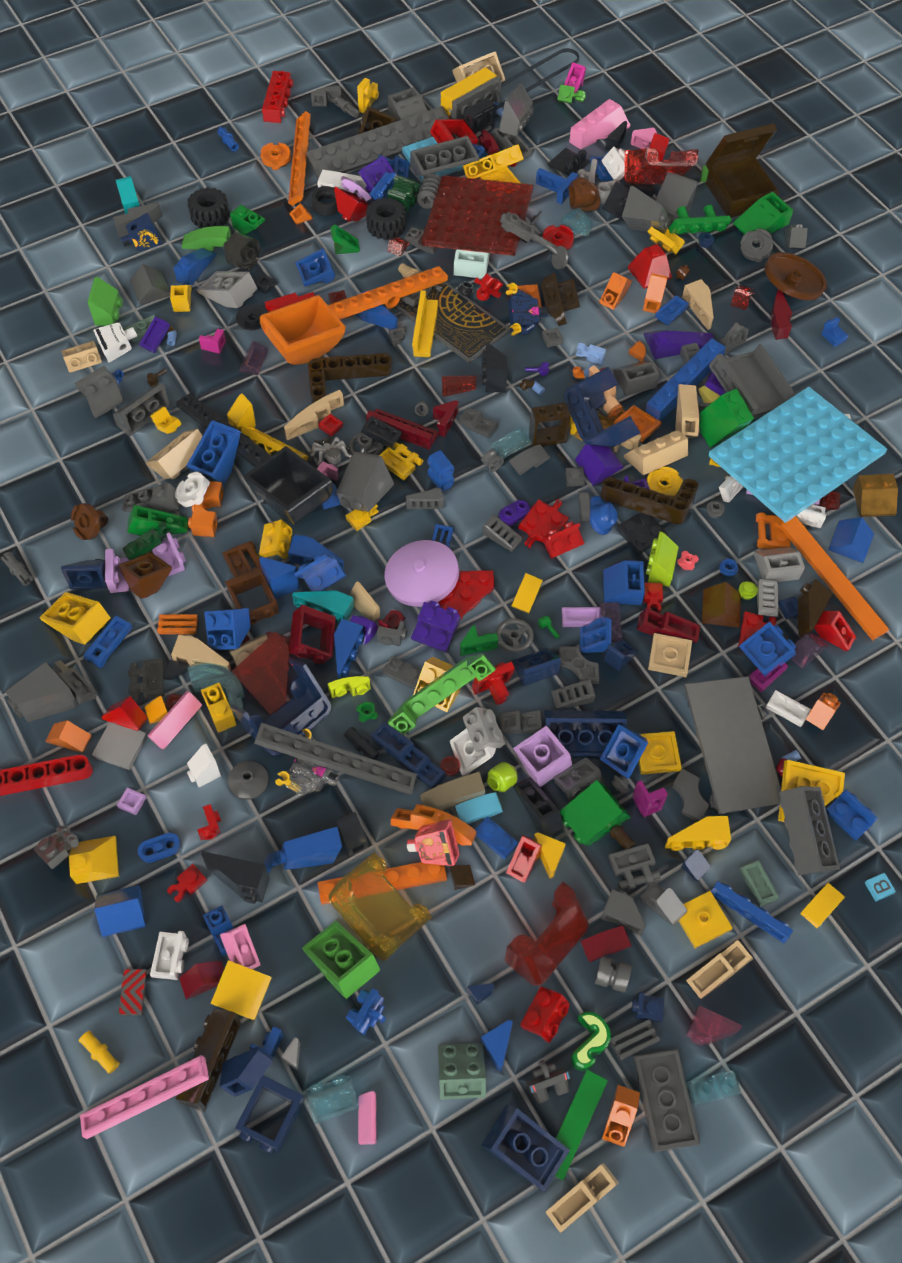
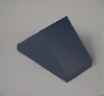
(619, 654)

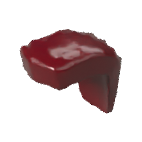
(392, 619)

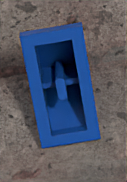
(496, 1043)

